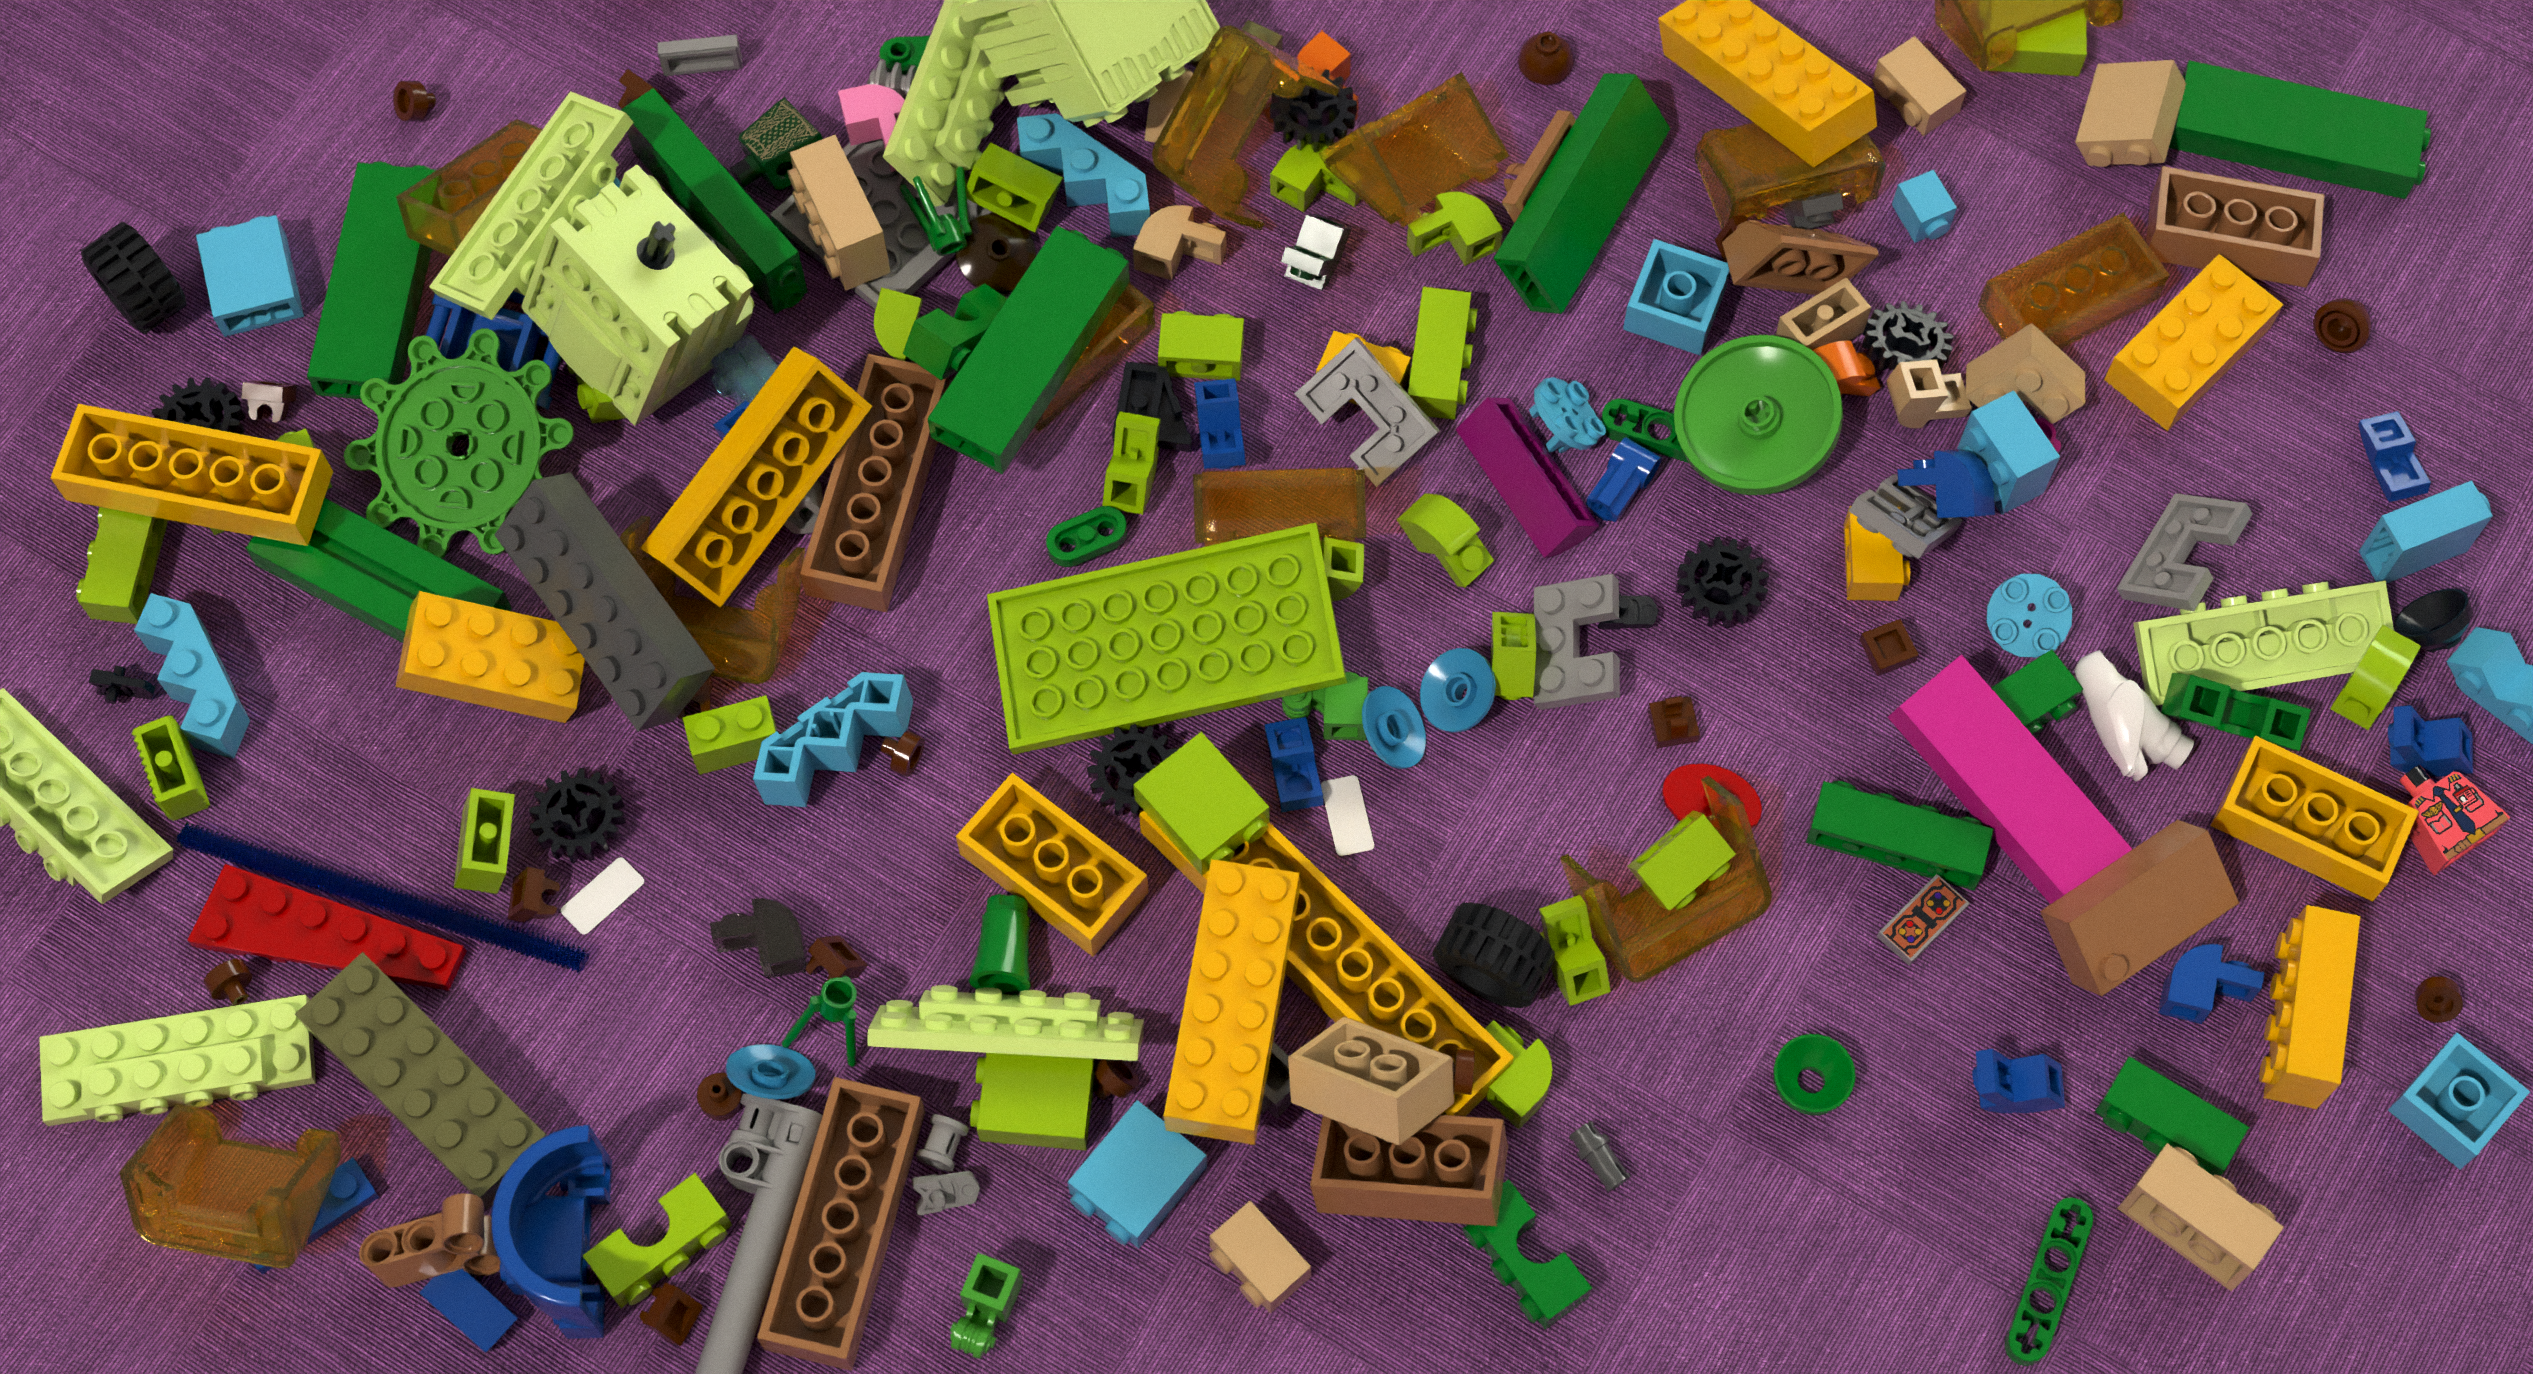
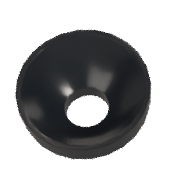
(2435, 619)

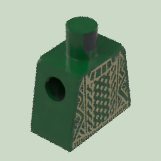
(769, 145)

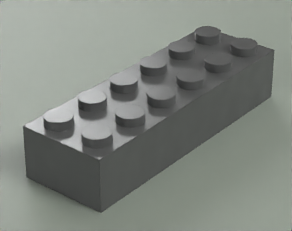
(604, 601)

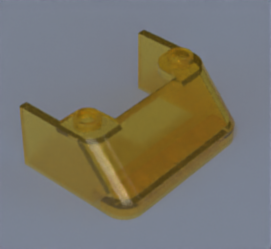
(1219, 113)
(1266, 501)
(736, 640)
(1648, 938)

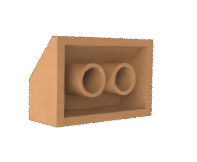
(1793, 257)

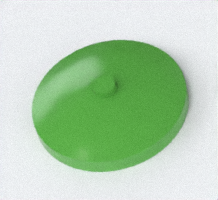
(1758, 414)

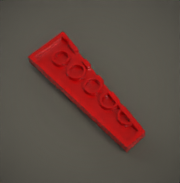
(293, 925)

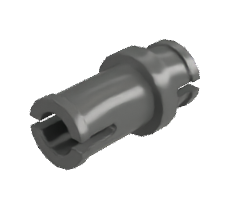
(1596, 1151)

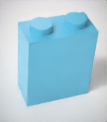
(249, 275)
(2426, 532)
(1136, 1175)

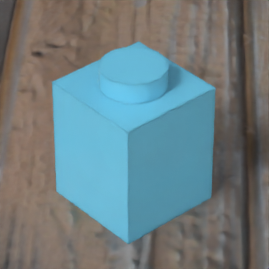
(1924, 206)

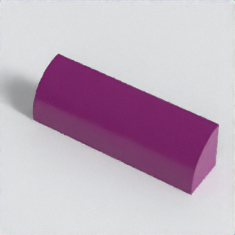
(1526, 476)

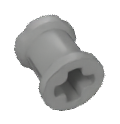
(942, 1142)

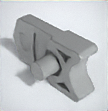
(945, 1191)

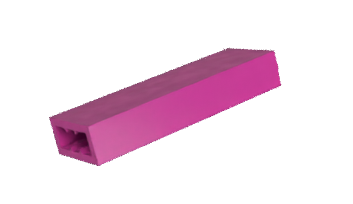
(2008, 780)

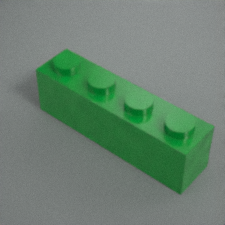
(1899, 834)

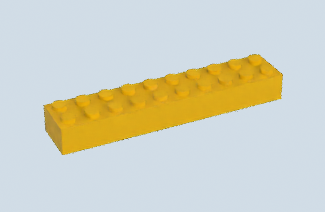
(1356, 967)

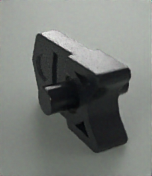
(1633, 613)
(115, 684)

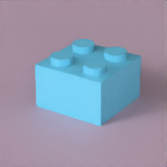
(1676, 297)
(2012, 449)
(2458, 1101)

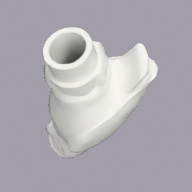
(2128, 719)

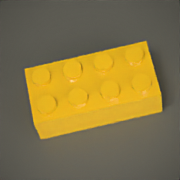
(2193, 342)
(490, 658)
(2314, 818)
(1052, 864)
(2310, 1007)

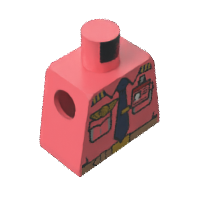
(2450, 817)

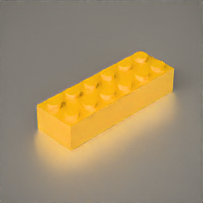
(1769, 75)
(192, 474)
(756, 476)
(1232, 1002)

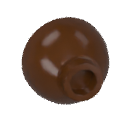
(1545, 58)
(2342, 325)

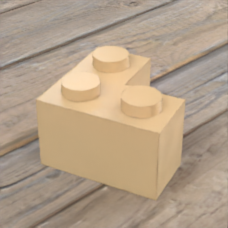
(2031, 368)

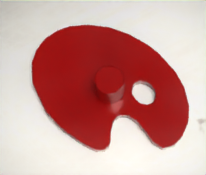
(1685, 791)

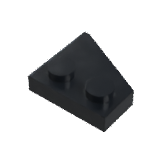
(1149, 393)

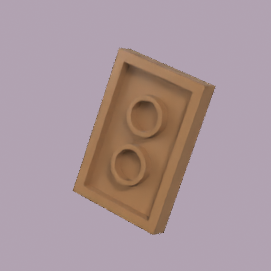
(1532, 171)

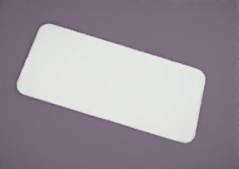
(1347, 815)
(602, 895)

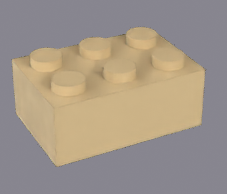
(838, 213)
(1371, 1080)
(2201, 1216)

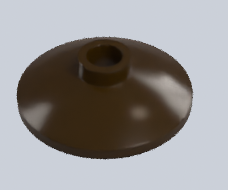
(983, 266)

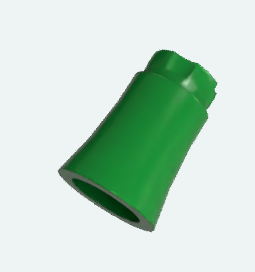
(1003, 946)

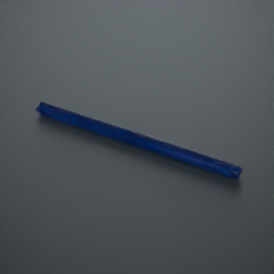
(386, 898)

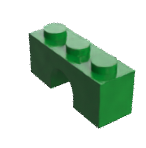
(945, 342)
(2235, 711)
(1545, 1289)

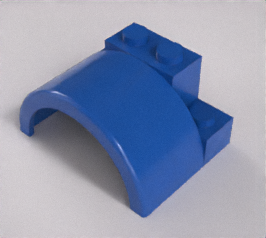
(546, 1235)

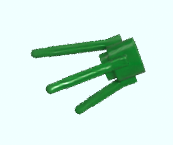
(943, 231)
(835, 1005)

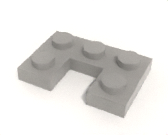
(1400, 420)
(1913, 526)
(2159, 568)
(1560, 672)

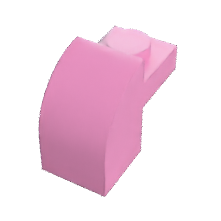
(870, 113)

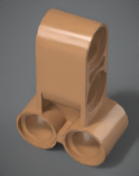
(434, 1244)

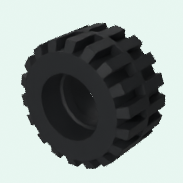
(133, 277)
(1493, 955)

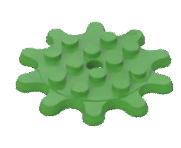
(425, 417)

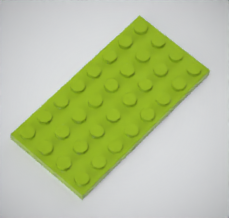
(1165, 638)

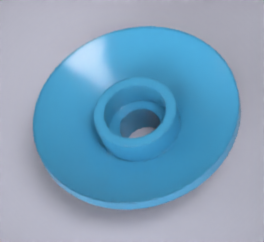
(1444, 686)
(1393, 727)
(770, 1071)

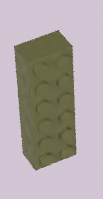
(420, 1076)

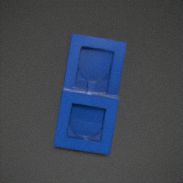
(2391, 456)
(1293, 764)
(469, 1307)

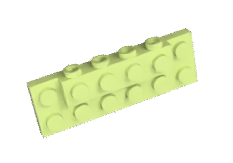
(945, 106)
(554, 176)
(2264, 640)
(69, 811)
(1007, 1025)
(175, 1061)

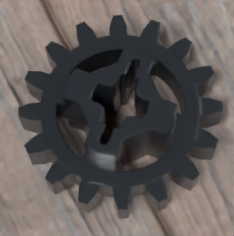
(1314, 115)
(1907, 336)
(203, 406)
(1717, 598)
(1118, 763)
(562, 821)

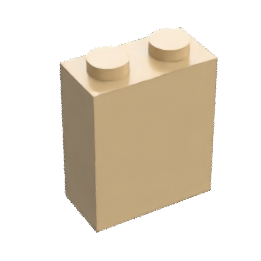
(2130, 113)

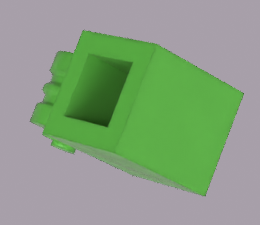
(1338, 704)
(989, 1298)

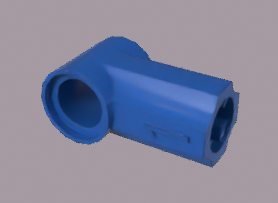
(1627, 472)

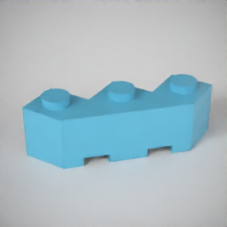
(1089, 170)
(194, 675)
(2496, 677)
(831, 736)

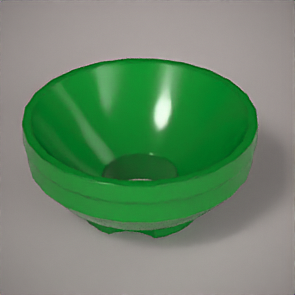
(1819, 1055)

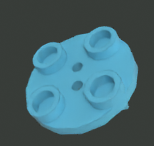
(1567, 414)
(2009, 610)

